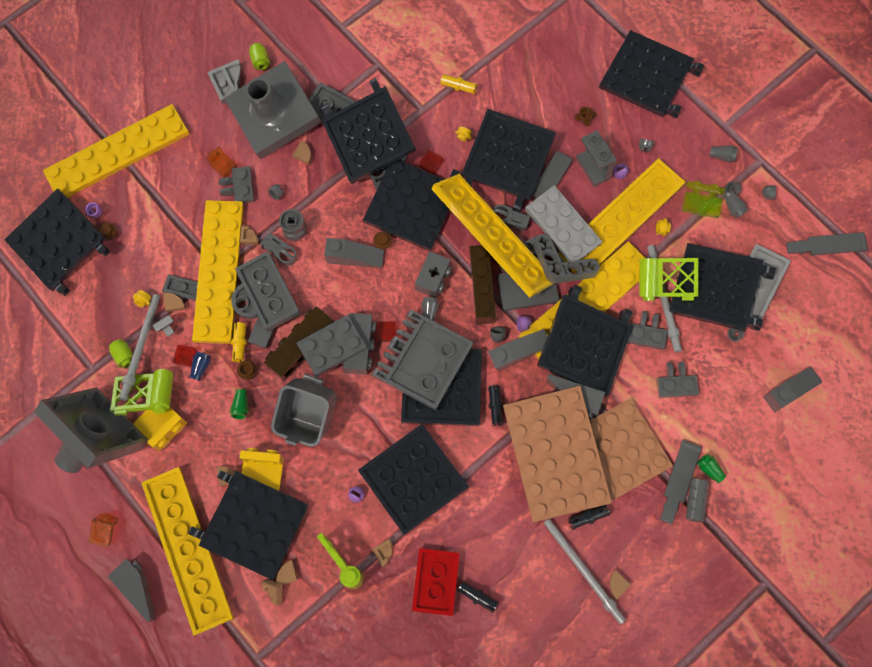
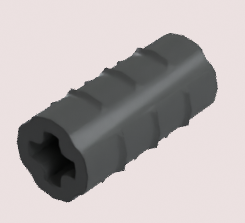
(697, 500)

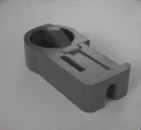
(514, 219)
(278, 247)

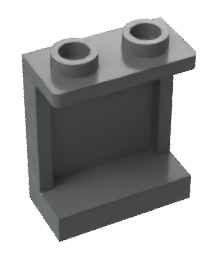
(597, 159)

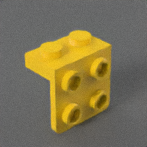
(160, 427)
(263, 466)

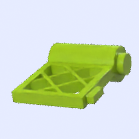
(652, 281)
(157, 396)
(350, 575)

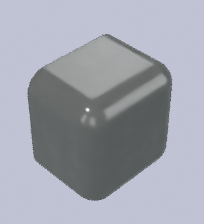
(303, 412)

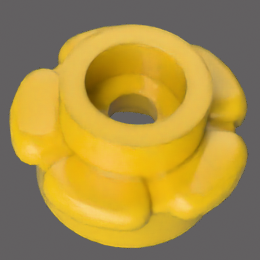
(463, 134)
(663, 227)
(141, 298)

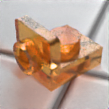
(220, 162)
(102, 529)

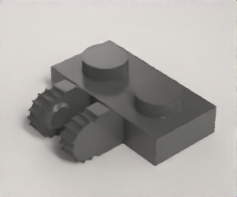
(241, 183)
(648, 336)
(677, 386)

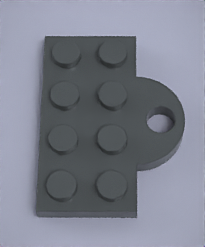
(264, 292)

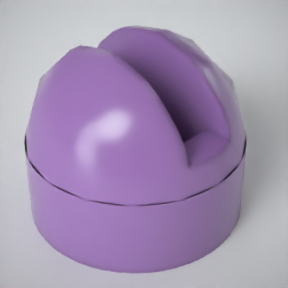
(622, 173)
(91, 212)
(523, 323)
(354, 498)

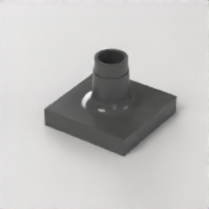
(272, 110)
(88, 430)

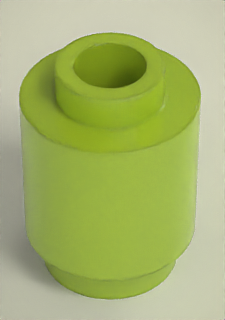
(259, 56)
(121, 353)

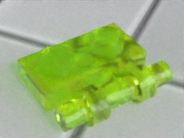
(702, 204)

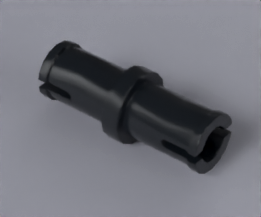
(496, 405)
(588, 516)
(478, 596)

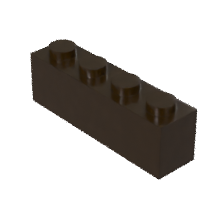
(482, 285)
(288, 355)

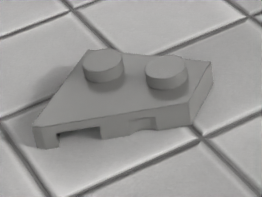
(226, 79)

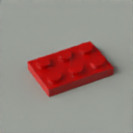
(435, 582)

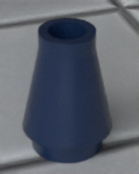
(199, 365)

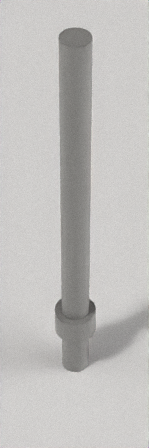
(673, 332)
(129, 380)
(609, 604)

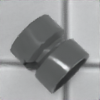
(292, 225)

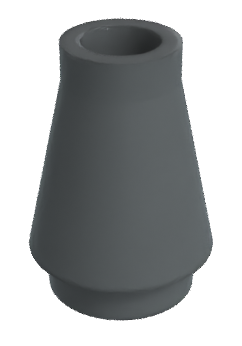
(726, 153)
(735, 204)
(429, 307)

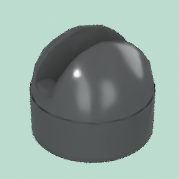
(645, 143)
(733, 185)
(275, 192)
(769, 192)
(497, 334)
(731, 334)

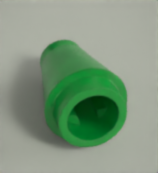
(239, 406)
(710, 466)

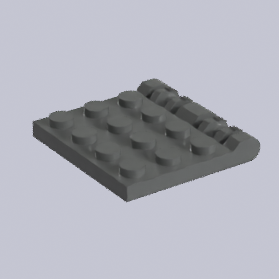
(425, 361)

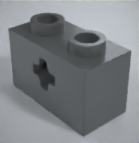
(433, 264)

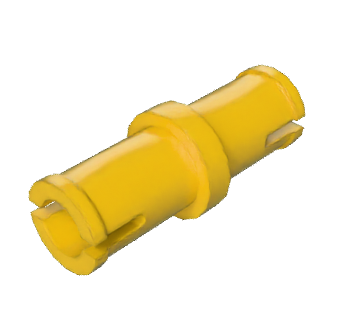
(458, 84)
(238, 342)

